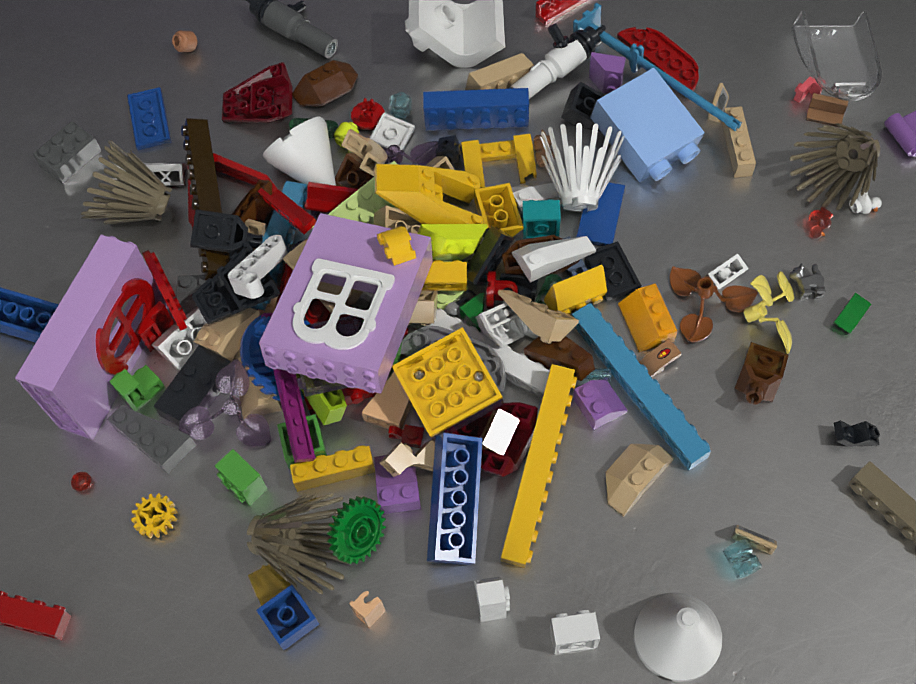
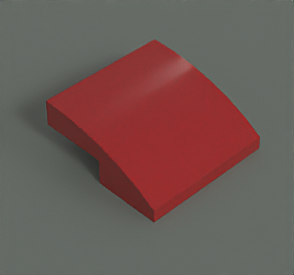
(154, 325)

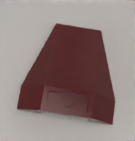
(260, 97)

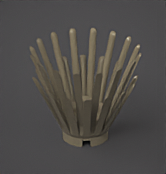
(851, 155)
(144, 195)
(279, 535)

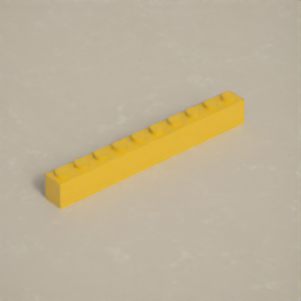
(537, 467)

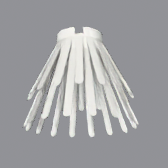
(584, 183)

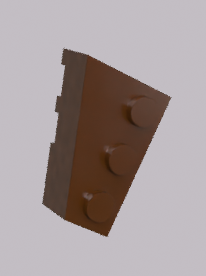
(561, 353)

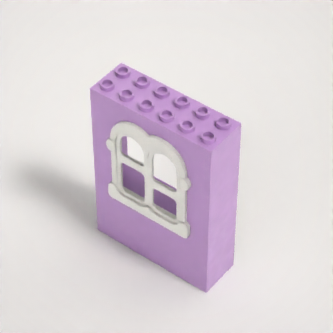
(350, 257)

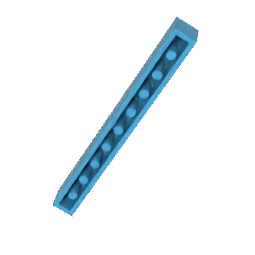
(641, 387)

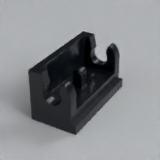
(524, 286)

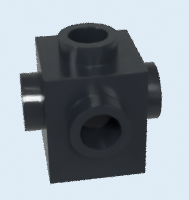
(450, 148)

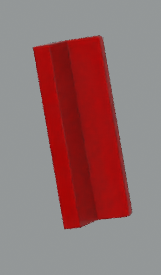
(326, 197)

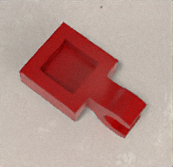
(410, 435)

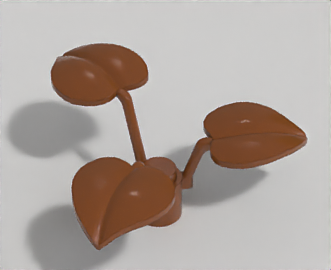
(696, 327)

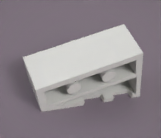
(492, 598)

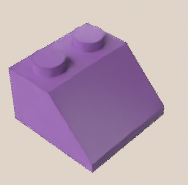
(606, 71)
(598, 402)

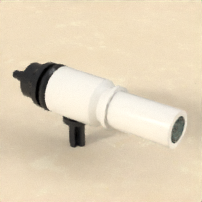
(562, 59)

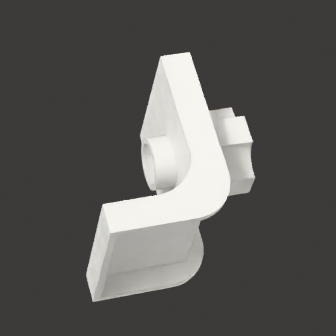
(457, 31)

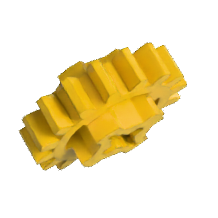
(158, 522)

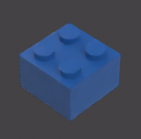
(287, 617)

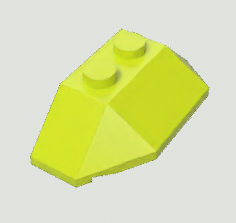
(453, 240)

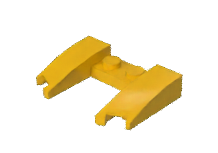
(518, 148)

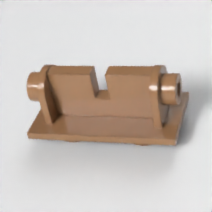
(539, 146)

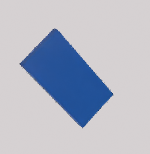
(149, 118)
(602, 223)

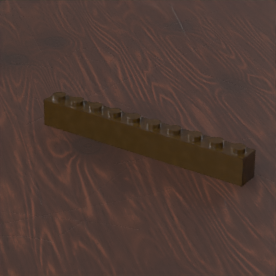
(203, 184)

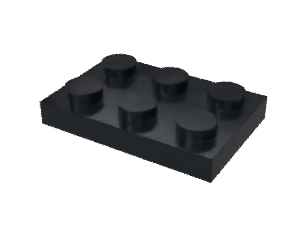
(618, 272)

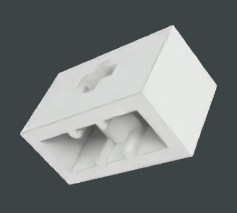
(727, 271)

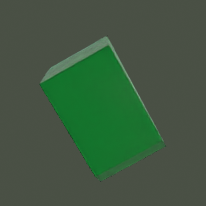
(472, 309)

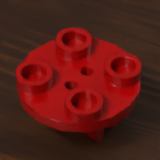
(362, 114)

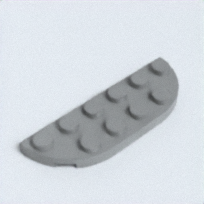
(430, 334)

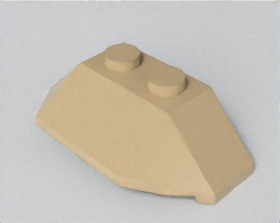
(634, 474)

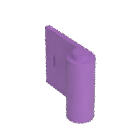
(904, 131)

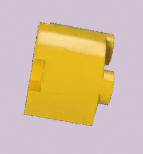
(397, 245)

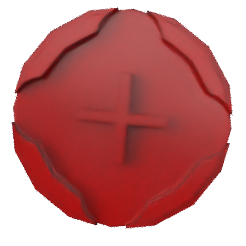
(493, 288)

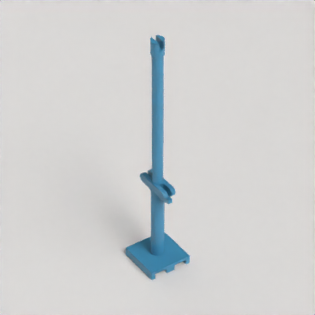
(636, 62)

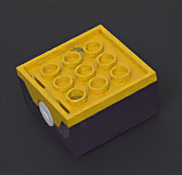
(448, 384)

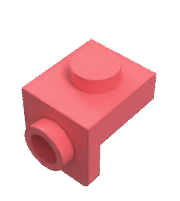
(809, 86)

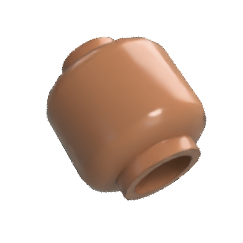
(184, 41)

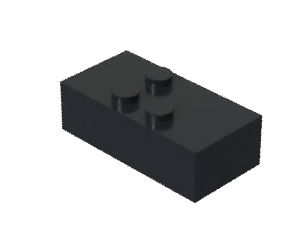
(192, 385)

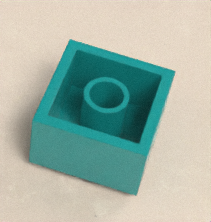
(541, 218)

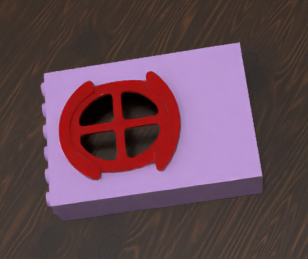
(76, 352)

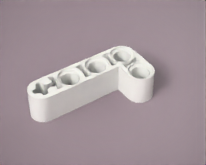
(247, 274)

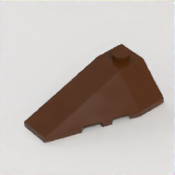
(350, 174)

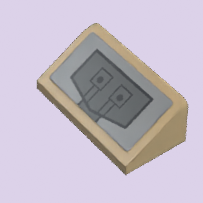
(720, 100)
(755, 539)

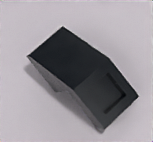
(856, 435)

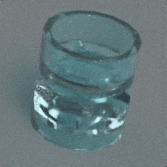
(743, 561)

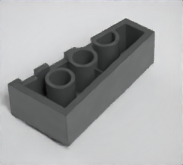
(156, 440)

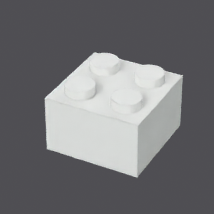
(574, 632)

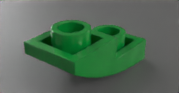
(852, 313)

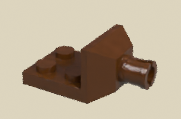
(761, 373)

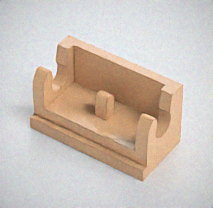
(368, 612)

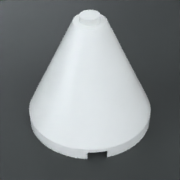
(304, 153)
(677, 637)

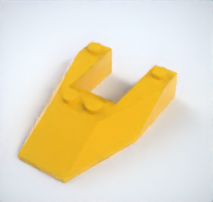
(420, 192)

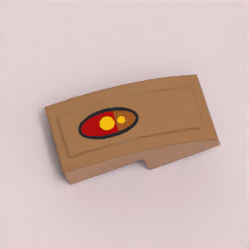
(660, 357)

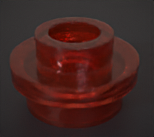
(77, 478)

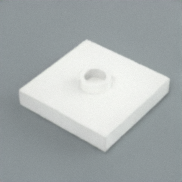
(392, 132)

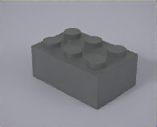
(67, 152)

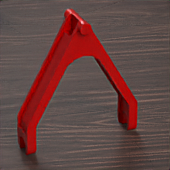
(234, 170)

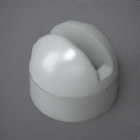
(452, 309)

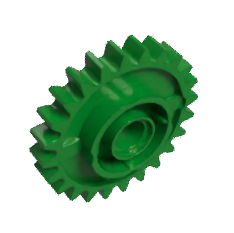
(356, 530)

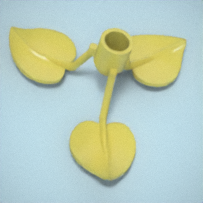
(758, 311)

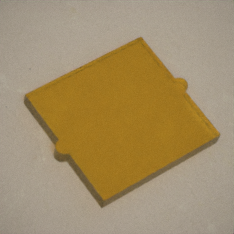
(267, 583)

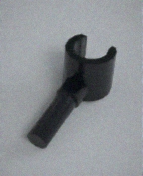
(468, 295)

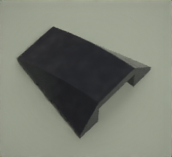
(217, 298)

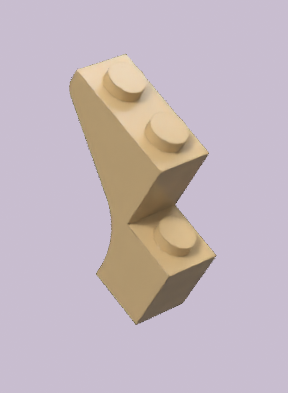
(401, 457)

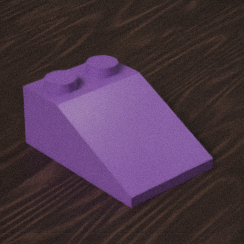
(396, 492)

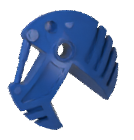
(253, 359)

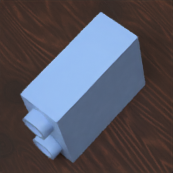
(653, 123)

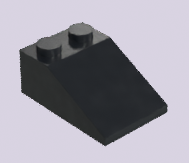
(581, 105)

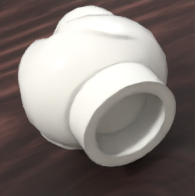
(864, 204)

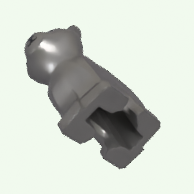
(810, 283)

